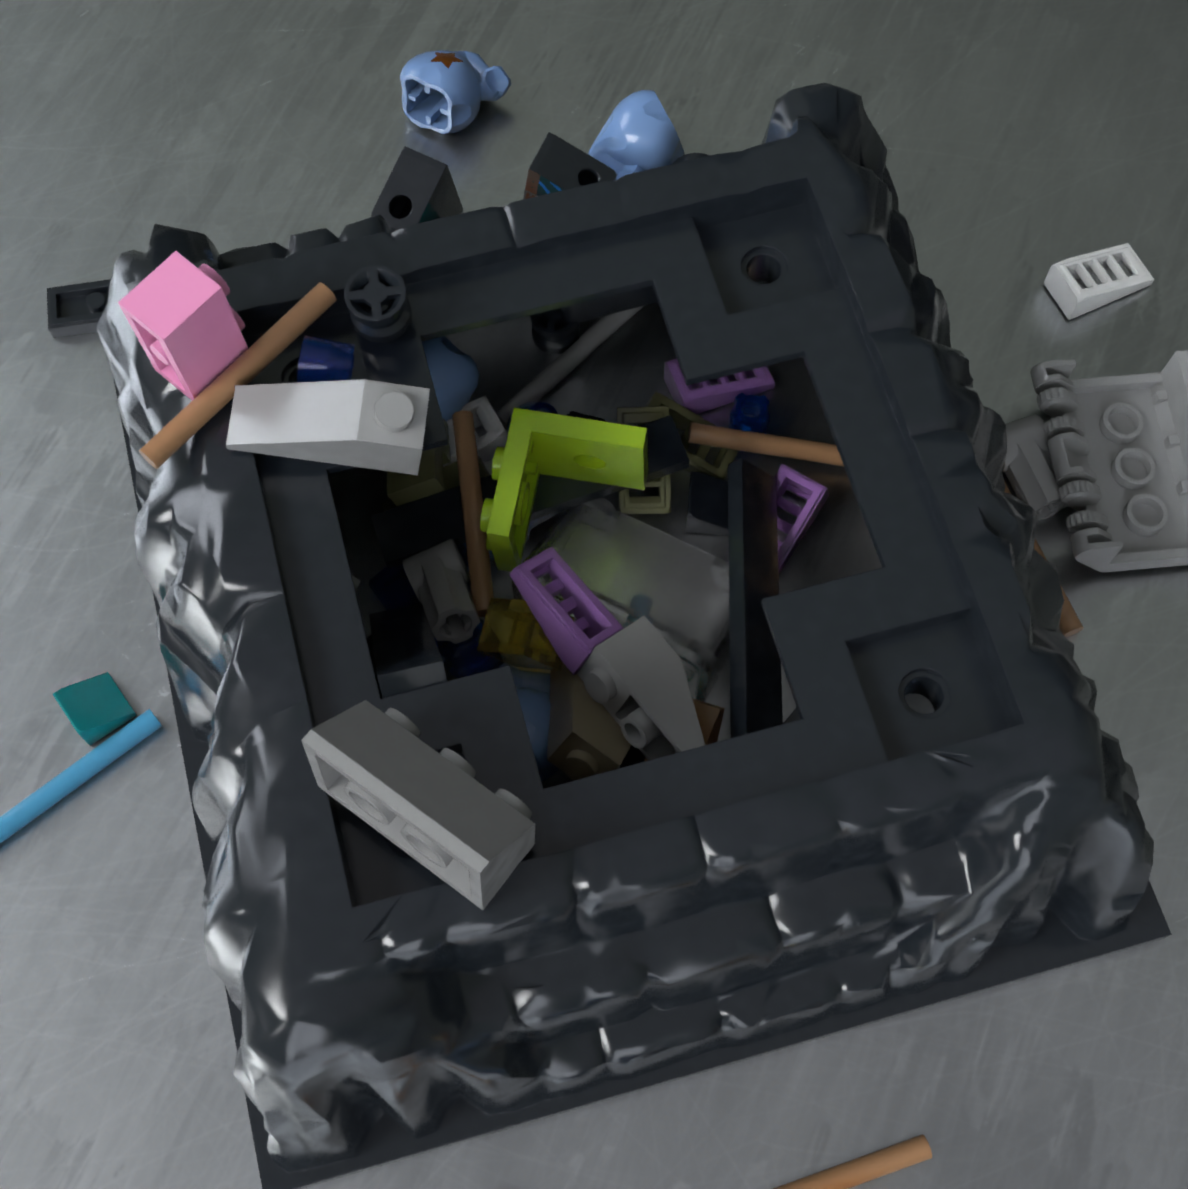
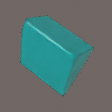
(94, 707)

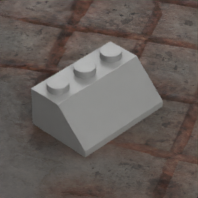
(421, 798)

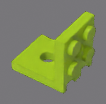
(559, 448)

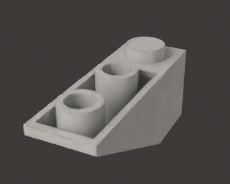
(644, 690)

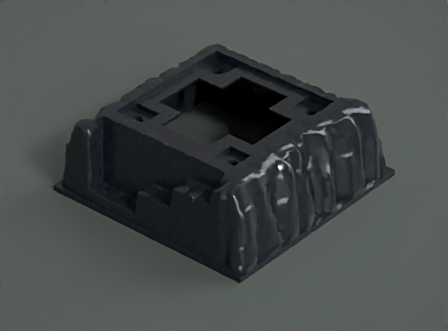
(691, 895)

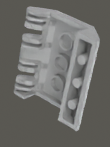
(1120, 462)

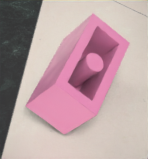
(185, 323)

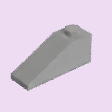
(332, 422)

